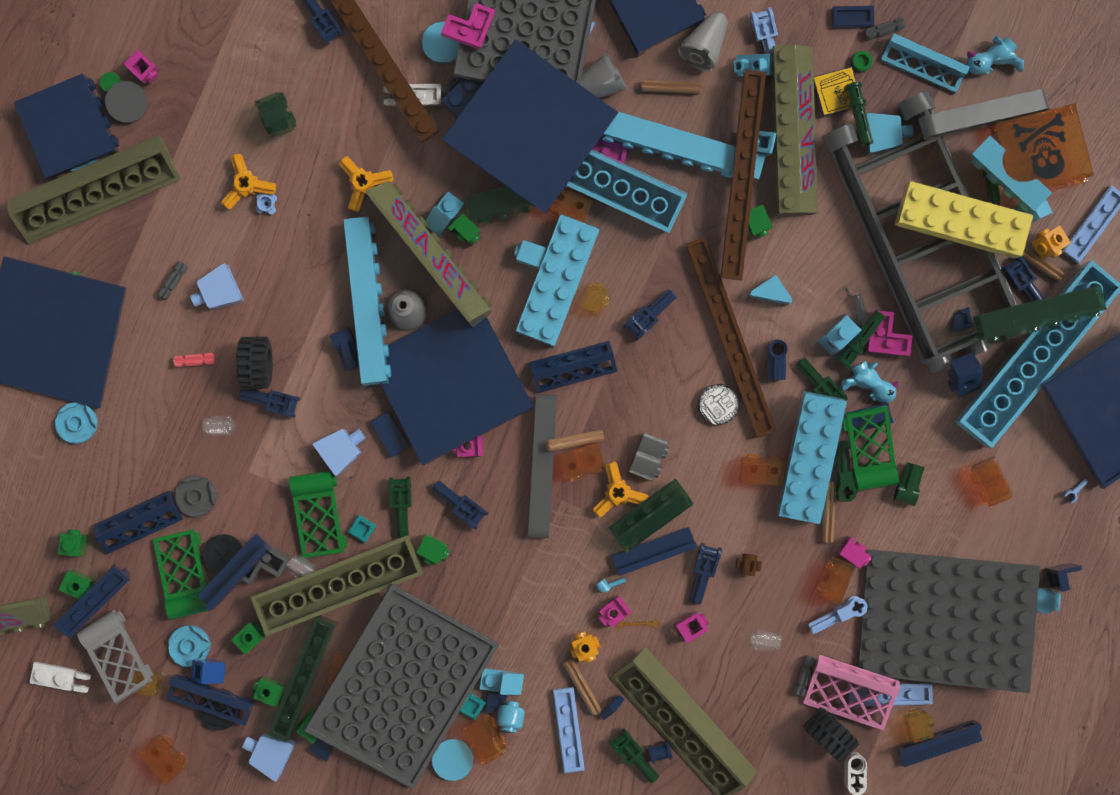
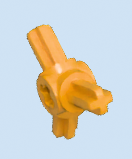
(356, 174)
(239, 189)
(615, 481)

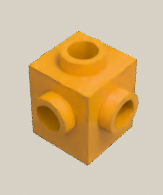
(1050, 242)
(581, 639)

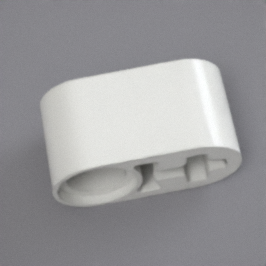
(860, 771)

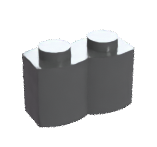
(648, 457)

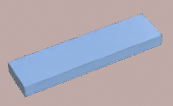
(1093, 225)
(908, 695)
(568, 729)

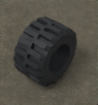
(254, 362)
(831, 735)

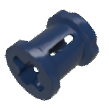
(660, 752)

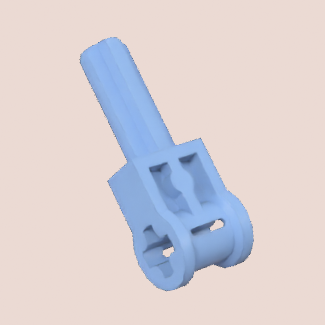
(764, 28)
(839, 614)

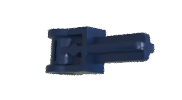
(323, 21)
(1022, 278)
(646, 317)
(274, 401)
(463, 507)
(704, 567)

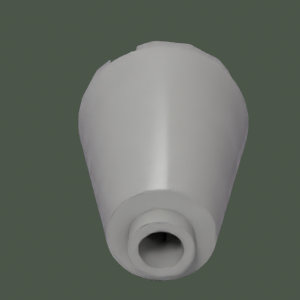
(705, 42)
(603, 78)
(413, 314)

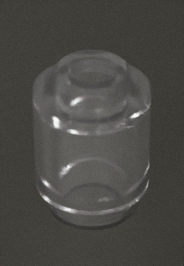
(218, 425)
(300, 567)
(765, 641)

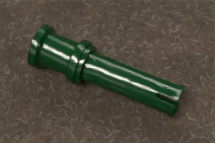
(857, 105)
(852, 346)

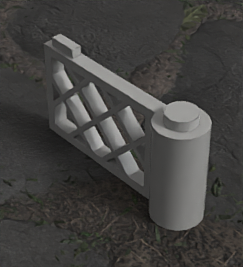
(103, 632)

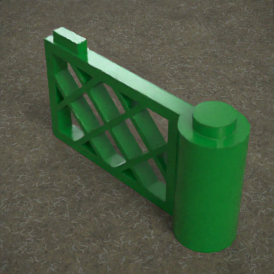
(872, 474)
(316, 486)
(183, 602)

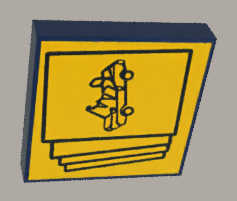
(830, 91)

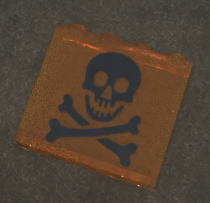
(1045, 147)

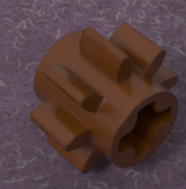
(748, 564)

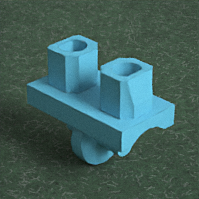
(753, 62)

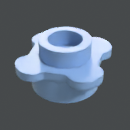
(261, 199)

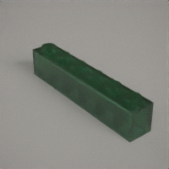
(1040, 312)
(303, 678)

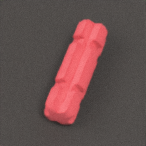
(194, 360)

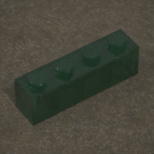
(496, 204)
(651, 515)

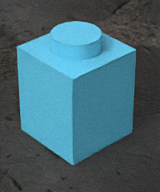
(530, 254)

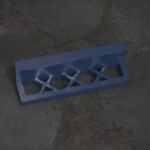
(573, 362)
(134, 519)
(654, 551)
(234, 572)
(92, 600)
(210, 693)
(942, 743)

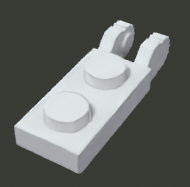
(426, 93)
(58, 677)

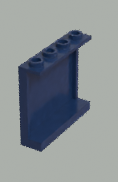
(655, 21)
(66, 126)

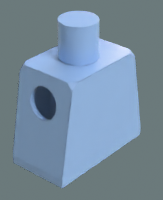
(217, 289)
(340, 449)
(269, 754)

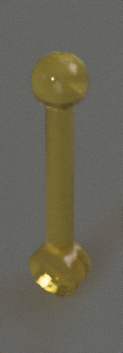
(656, 623)

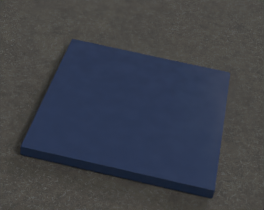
(530, 126)
(57, 331)
(452, 385)
(1089, 407)

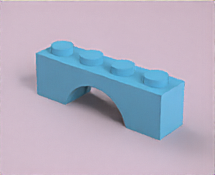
(1028, 194)

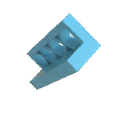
(928, 56)

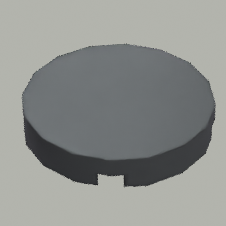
(126, 101)
(195, 496)

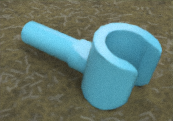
(603, 586)

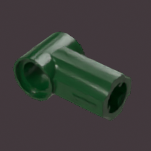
(907, 490)

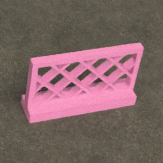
(857, 676)

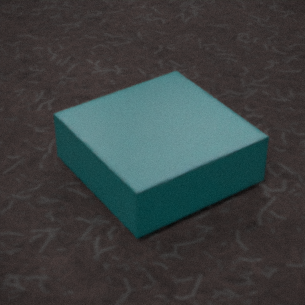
(362, 528)
(472, 706)

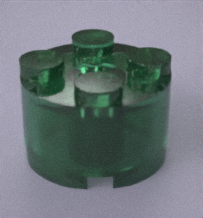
(275, 115)

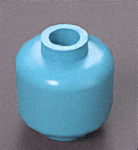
(510, 717)

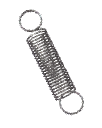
(860, 306)

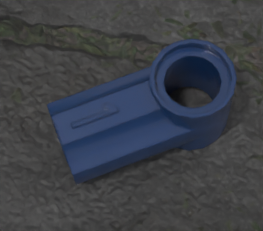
(345, 345)
(777, 362)

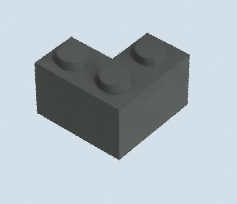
(274, 562)

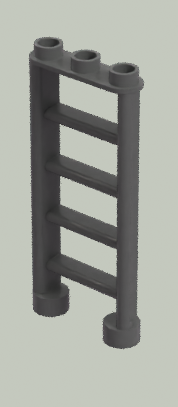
(837, 145)

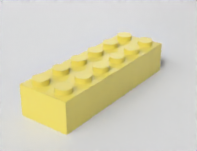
(963, 220)

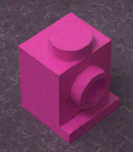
(137, 62)
(476, 448)
(854, 553)
(618, 605)
(688, 633)

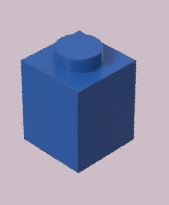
(207, 671)

